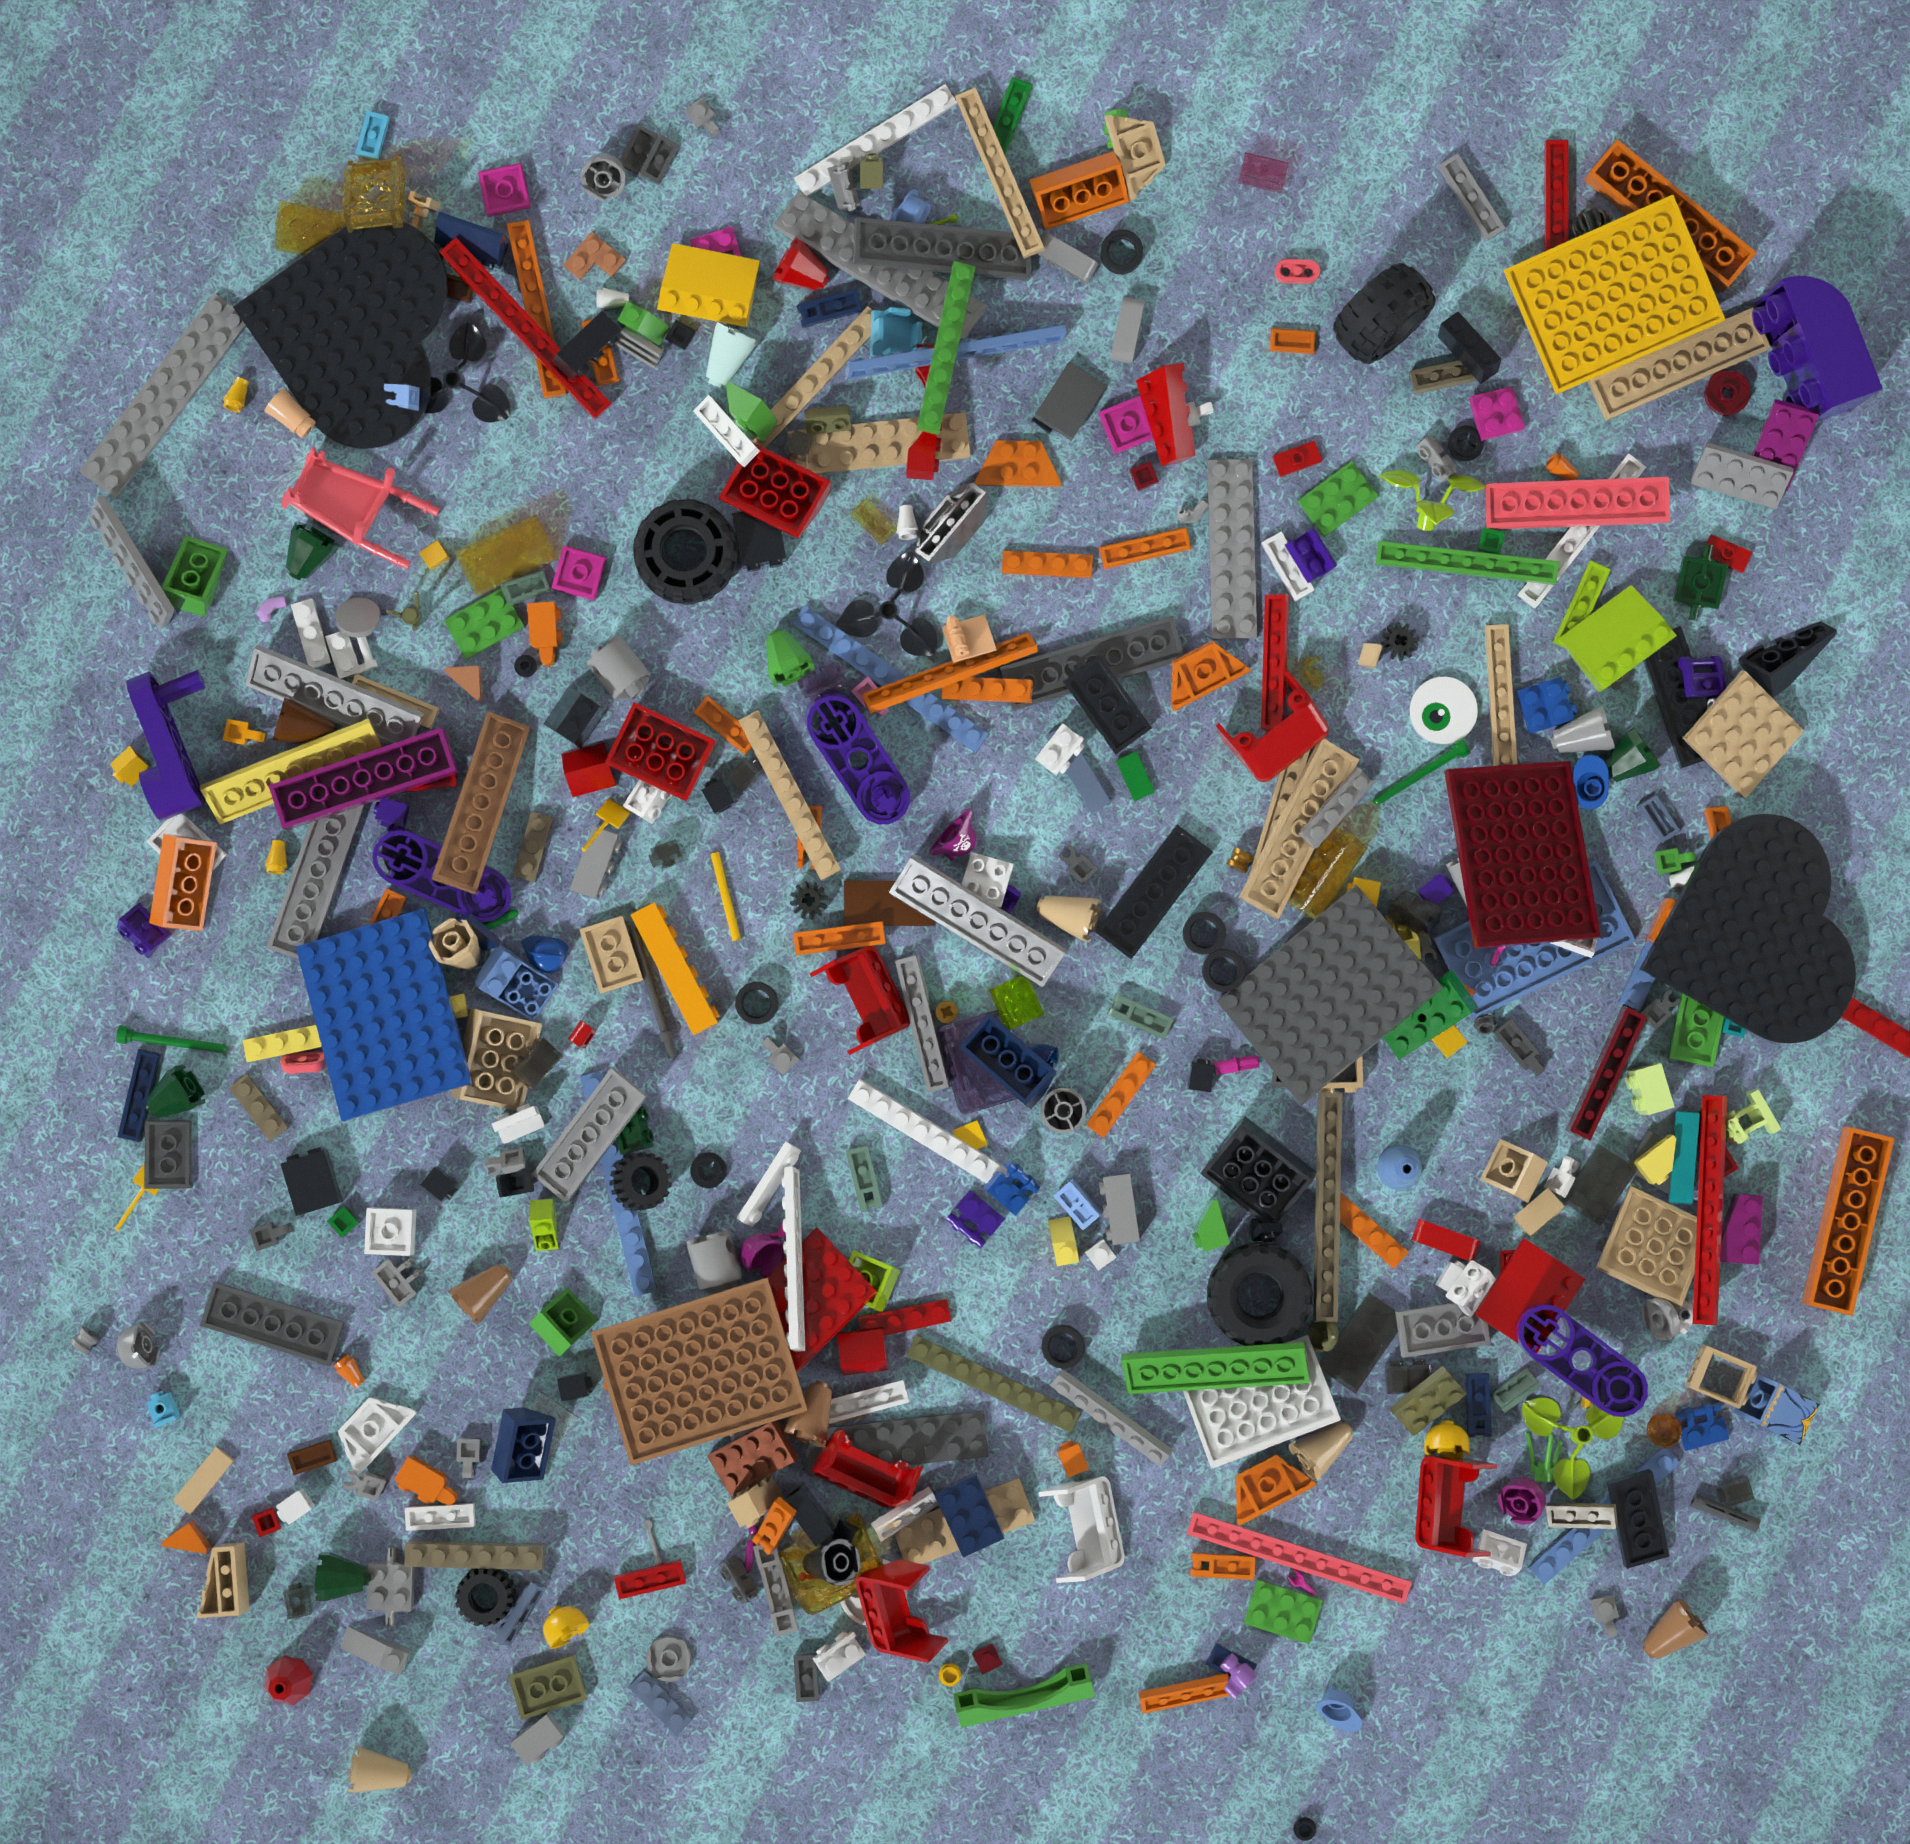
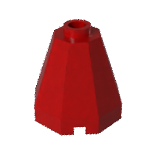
(801, 268)
(288, 1680)

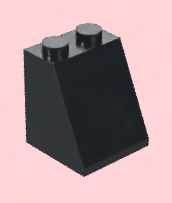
(574, 717)

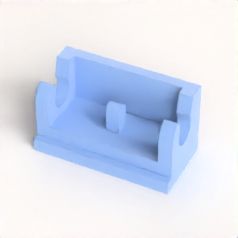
(406, 396)
(1078, 1203)

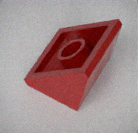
(587, 770)
(862, 1351)

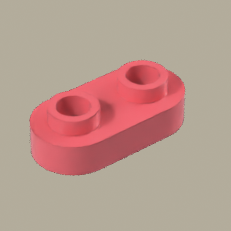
(1297, 270)
(303, 1062)

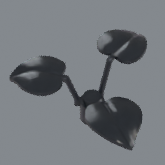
(492, 402)
(859, 616)

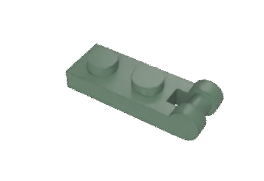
(1141, 1016)
(864, 1177)

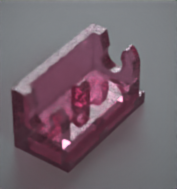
(1263, 172)

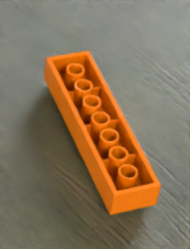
(1634, 185)
(1847, 1220)

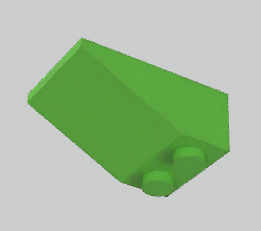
(194, 575)

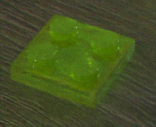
(1016, 1002)

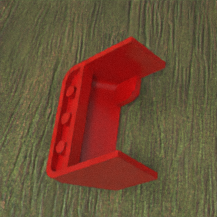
(1284, 742)
(871, 993)
(864, 1474)
(1442, 1504)
(888, 1614)

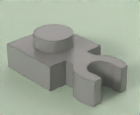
(367, 1485)

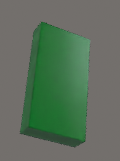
(1135, 776)

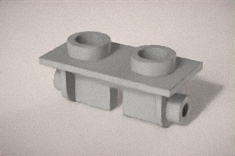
(843, 187)
(1429, 450)

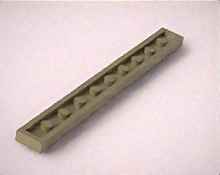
(1327, 1207)

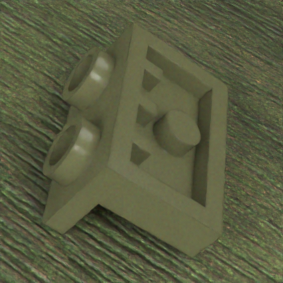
(827, 419)

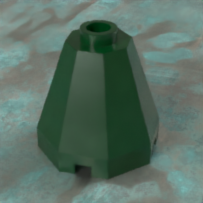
(308, 551)
(1630, 757)
(173, 1093)
(339, 1577)

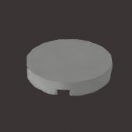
(358, 617)
(1661, 1319)
(673, 1650)

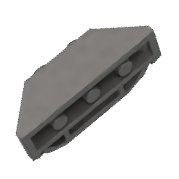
(952, 524)

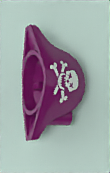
(957, 838)

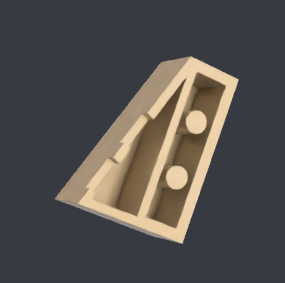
(754, 1500)
(226, 1582)

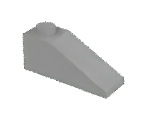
(376, 1650)

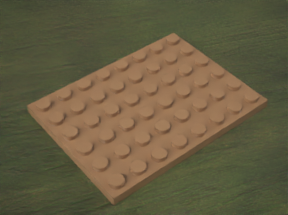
(699, 1371)

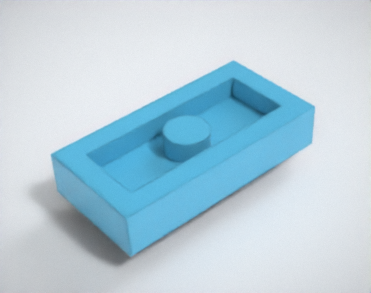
(372, 135)

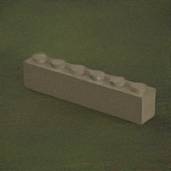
(475, 1555)

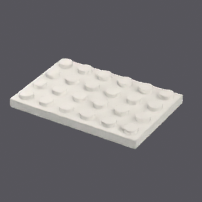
(1258, 1417)

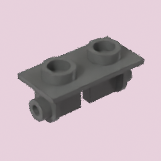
(741, 1588)

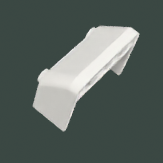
(1093, 1527)

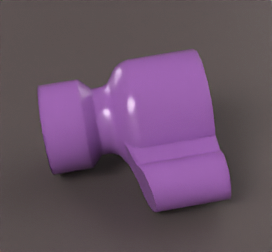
(1240, 1677)

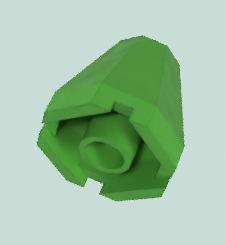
(786, 659)

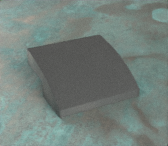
(648, 154)

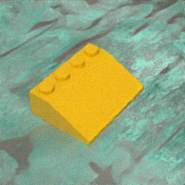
(709, 285)

